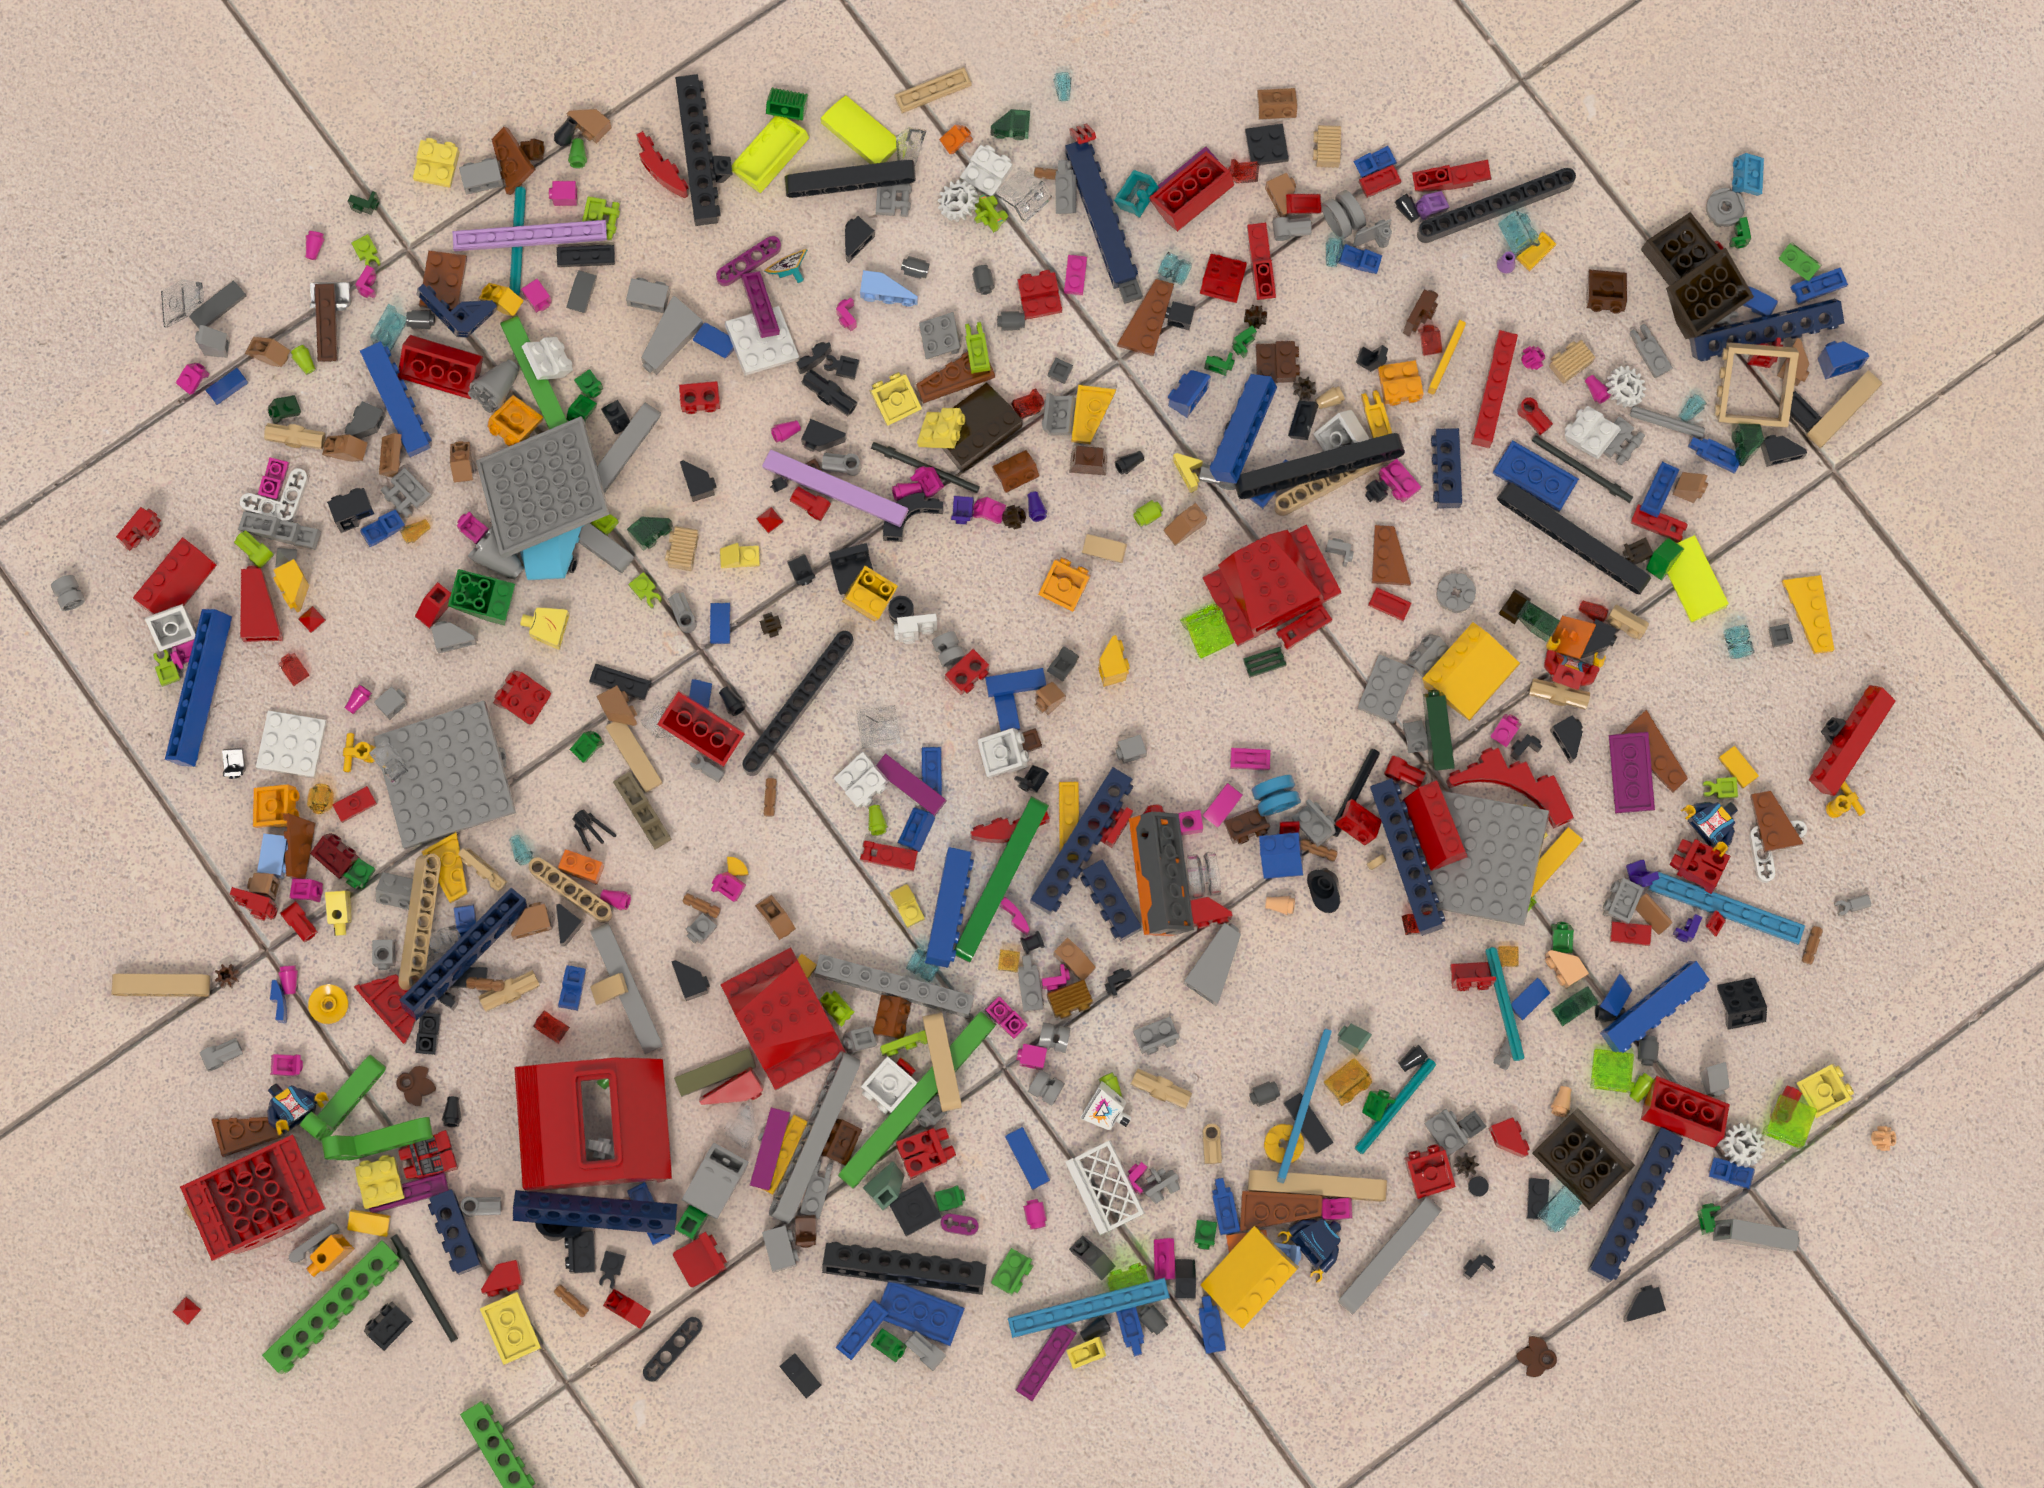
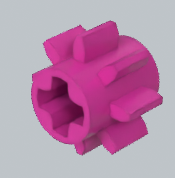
(1533, 357)

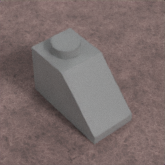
(450, 637)
(1715, 1079)

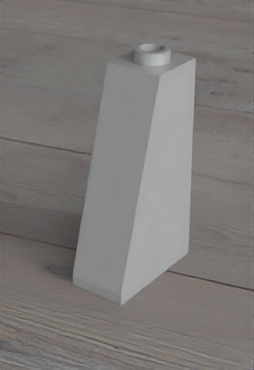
(671, 335)
(1213, 967)
(1755, 1235)

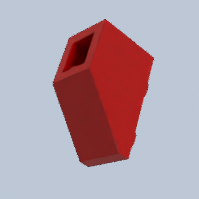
(433, 605)
(1208, 911)
(1508, 1138)
(503, 1277)
(627, 1308)

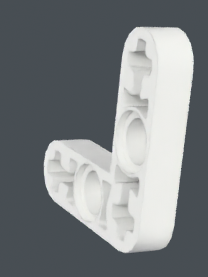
(279, 507)
(1757, 845)

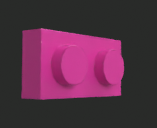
(1075, 275)
(1250, 759)
(1164, 1259)

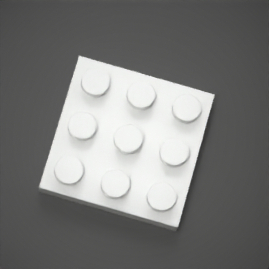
(760, 353)
(291, 744)

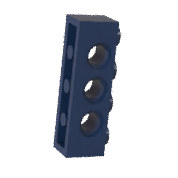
(1450, 439)
(1099, 871)
(470, 1260)

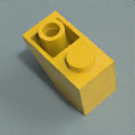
(503, 297)

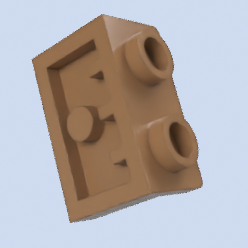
(1277, 103)
(390, 455)

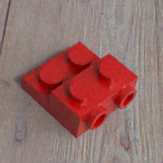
(1039, 294)
(142, 524)
(259, 906)
(1429, 1171)

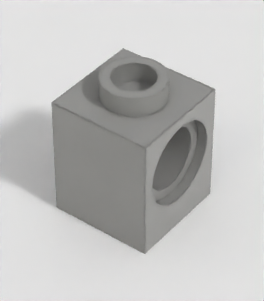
(391, 702)
(1131, 749)
(379, 946)

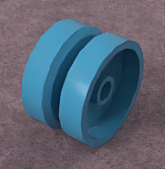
(1276, 795)

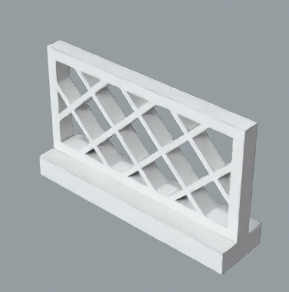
(1089, 1194)

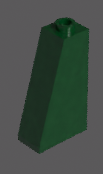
(1438, 731)

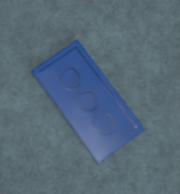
(1535, 476)
(921, 1312)

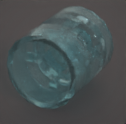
(1175, 268)
(1738, 641)
(918, 965)

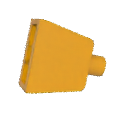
(335, 1249)

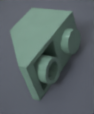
(885, 1186)

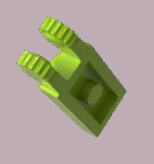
(977, 349)
(908, 1042)

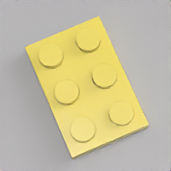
(510, 1328)

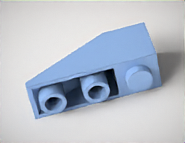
(882, 288)

